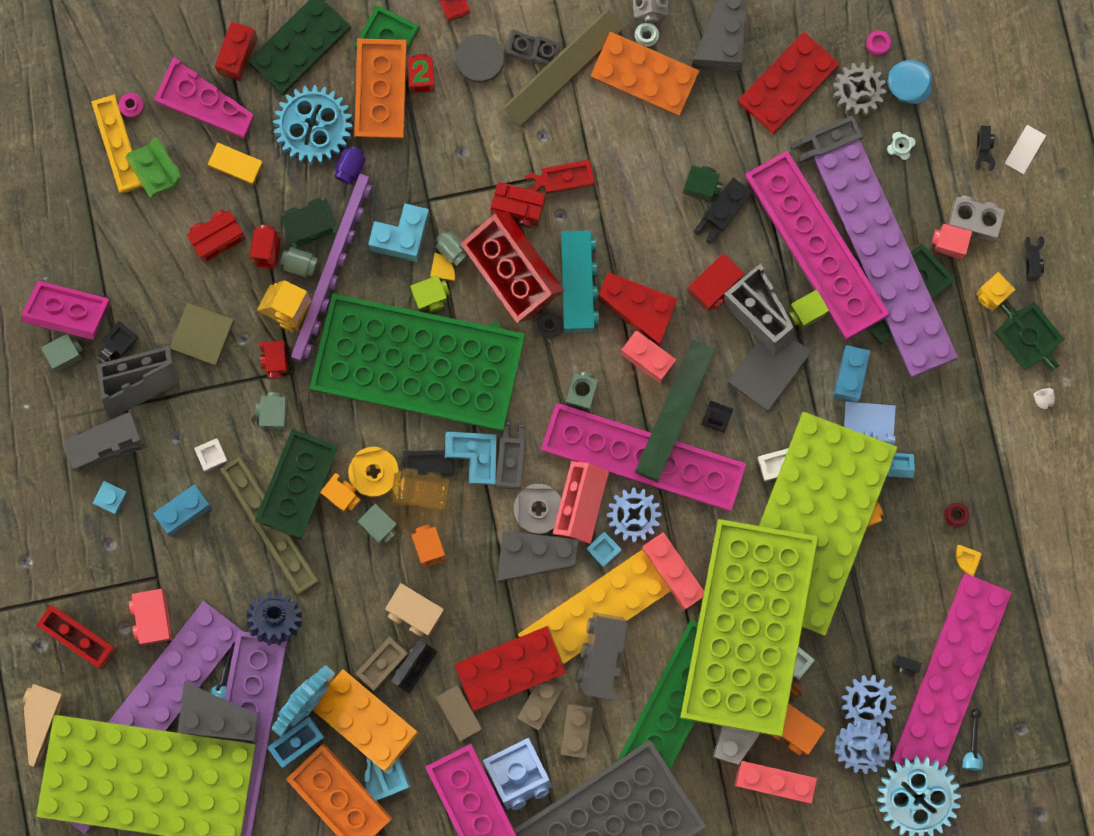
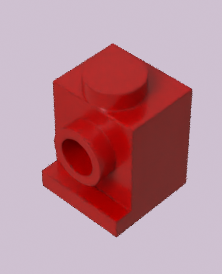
(274, 358)

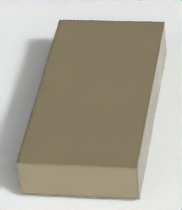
(458, 713)

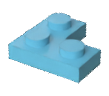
(479, 450)

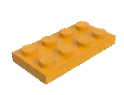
(365, 721)

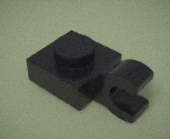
(985, 142)
(1033, 263)
(119, 340)

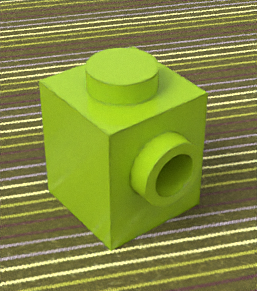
(430, 294)
(808, 310)

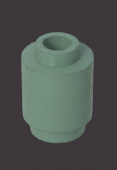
(449, 246)
(299, 262)

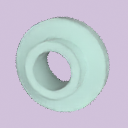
(650, 28)

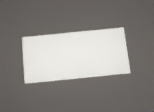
(1025, 149)

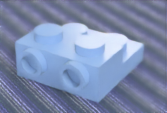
(518, 774)

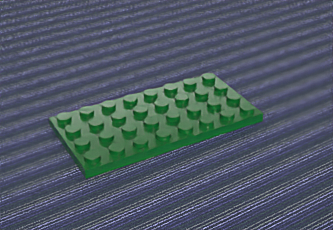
(417, 362)

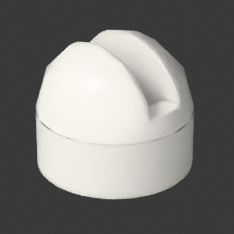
(1044, 398)

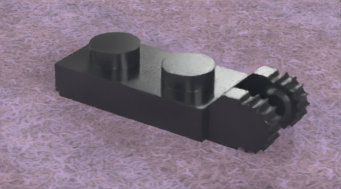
(724, 208)

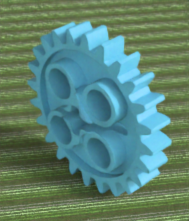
(333, 130)
(303, 701)
(934, 781)

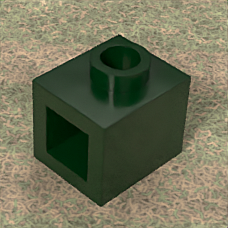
(702, 183)

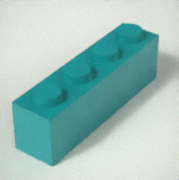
(577, 281)

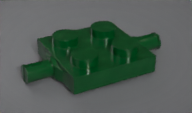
(1029, 336)

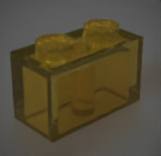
(419, 490)

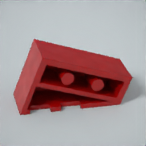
(638, 305)

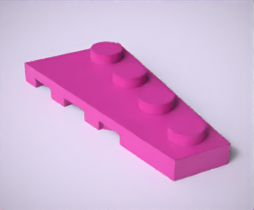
(193, 96)

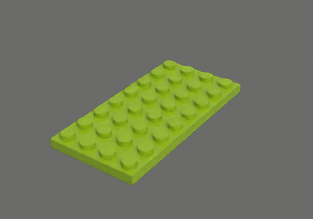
(830, 493)
(749, 628)
(145, 779)

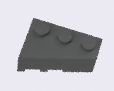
(759, 310)
(533, 555)
(601, 655)

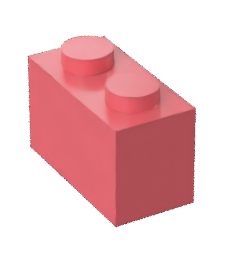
(648, 357)
(151, 617)

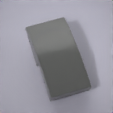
(530, 48)

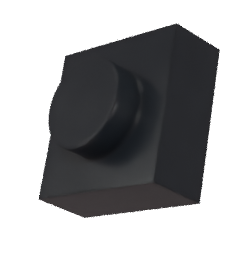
(717, 416)
(905, 665)

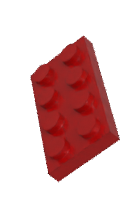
(788, 83)
(510, 668)

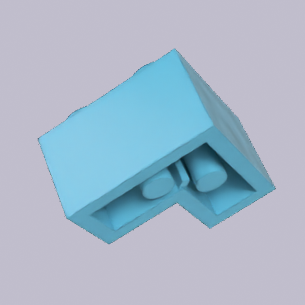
(404, 240)

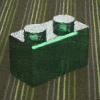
(309, 222)

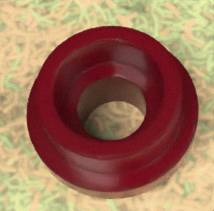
(964, 513)

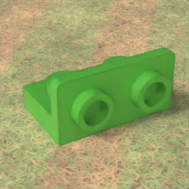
(154, 168)

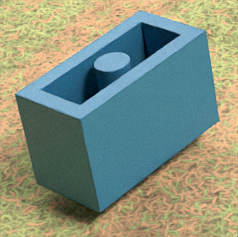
(851, 374)
(182, 510)
(296, 742)

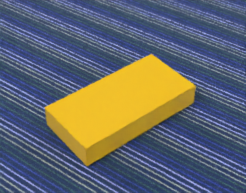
(235, 163)

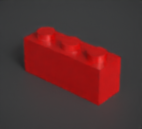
(76, 637)

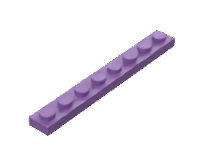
(328, 278)

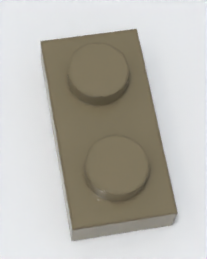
(381, 663)
(540, 703)
(576, 731)

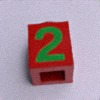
(421, 74)

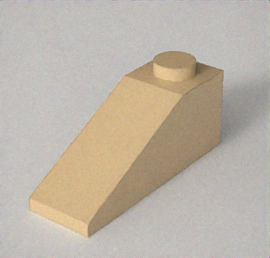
(39, 710)

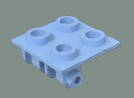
(871, 420)

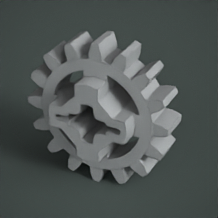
(851, 84)

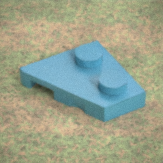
(384, 784)

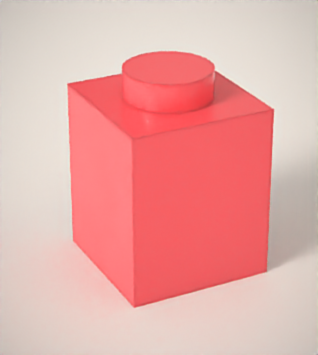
(951, 241)

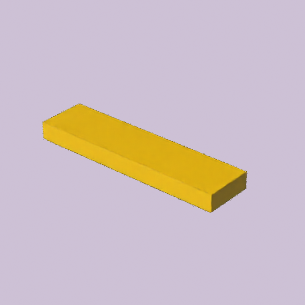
(116, 142)

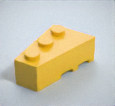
(286, 305)

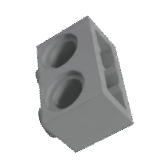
(975, 223)

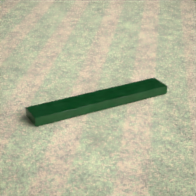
(675, 411)

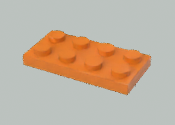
(644, 73)
(380, 88)
(338, 795)

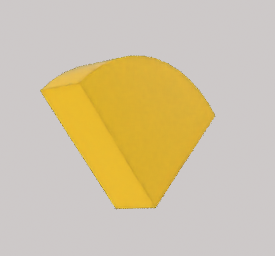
(442, 268)
(967, 559)

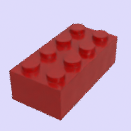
(512, 266)

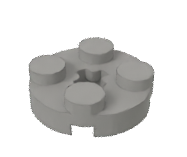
(527, 499)

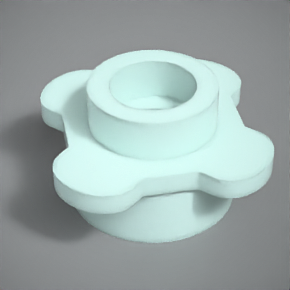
(908, 143)

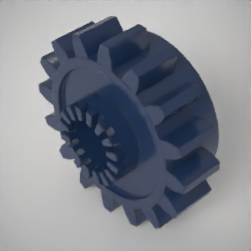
(274, 631)

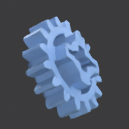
(642, 523)
(861, 692)
(862, 747)

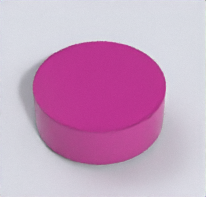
(878, 43)

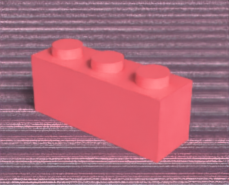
(580, 502)
(673, 571)
(775, 782)

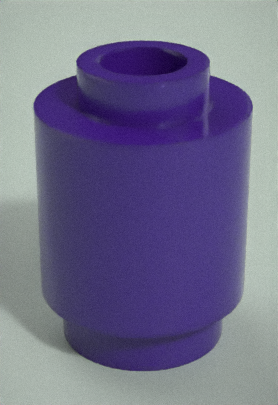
(350, 165)

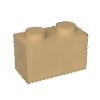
(414, 610)

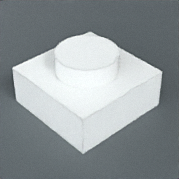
(211, 454)

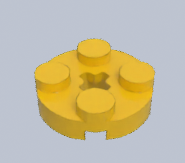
(361, 465)

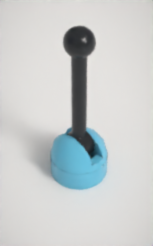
(220, 690)
(972, 760)

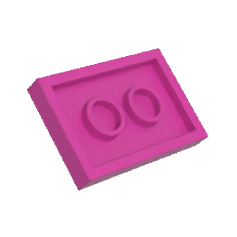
(65, 310)

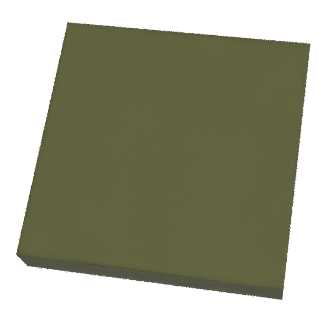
(202, 334)

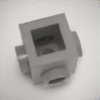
(650, 10)

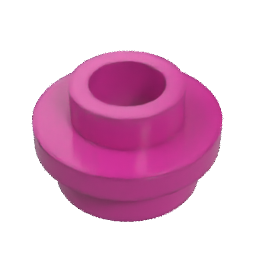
(134, 111)

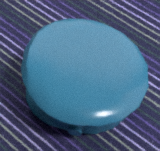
(910, 81)

